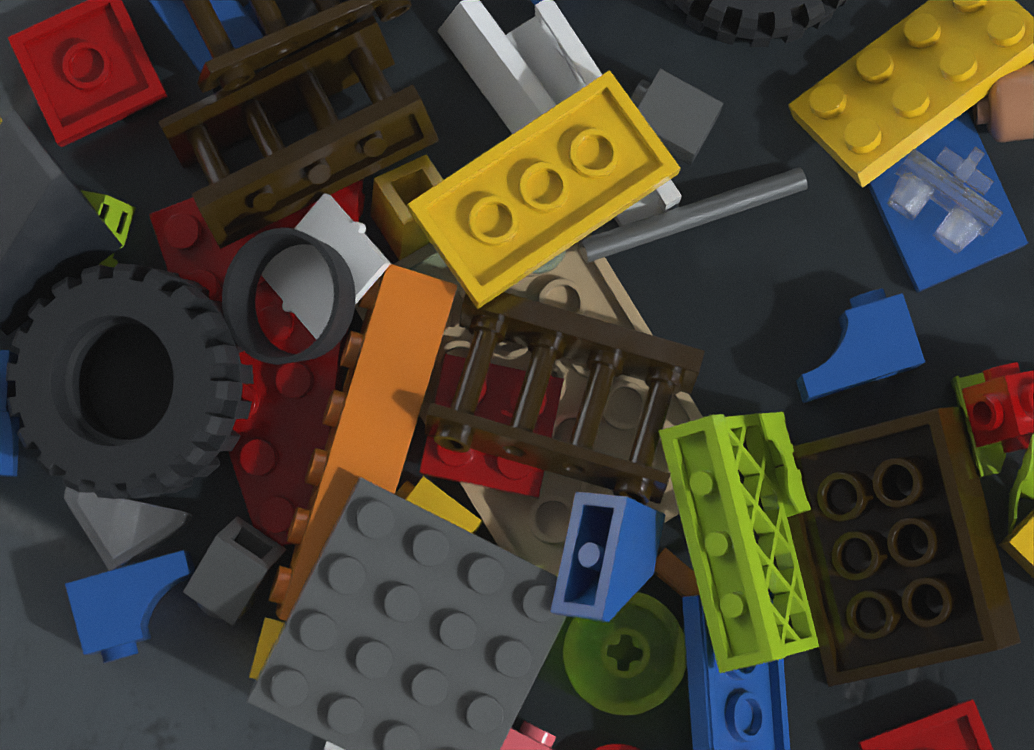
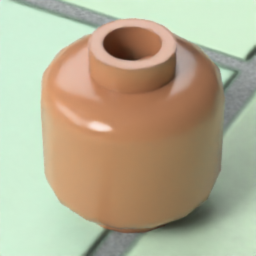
(1009, 106)

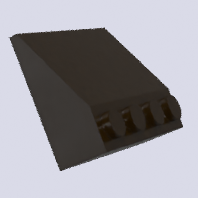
(899, 548)

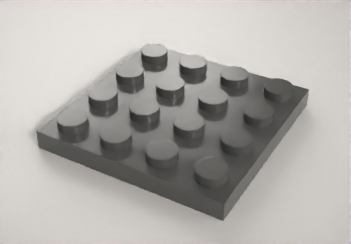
(409, 634)

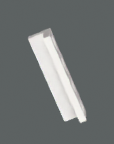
(563, 69)

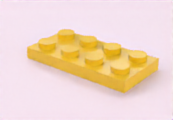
(914, 81)
(543, 189)

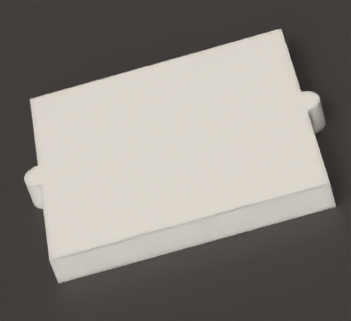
(303, 275)

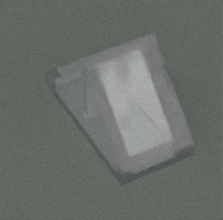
(123, 527)

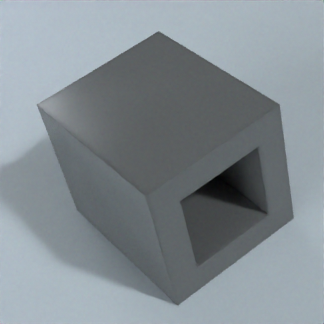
(677, 113)
(234, 571)

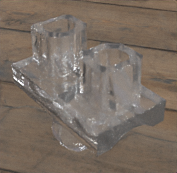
(967, 210)

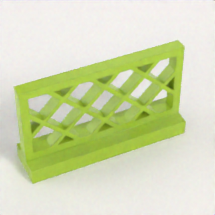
(719, 533)

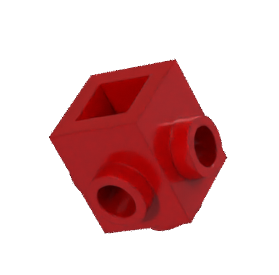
(1002, 408)

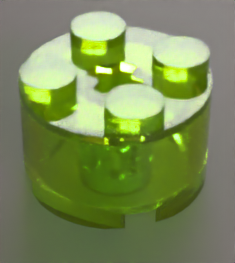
(646, 681)

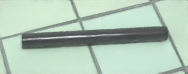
(692, 215)

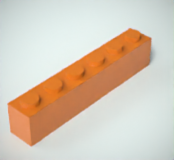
(373, 412)

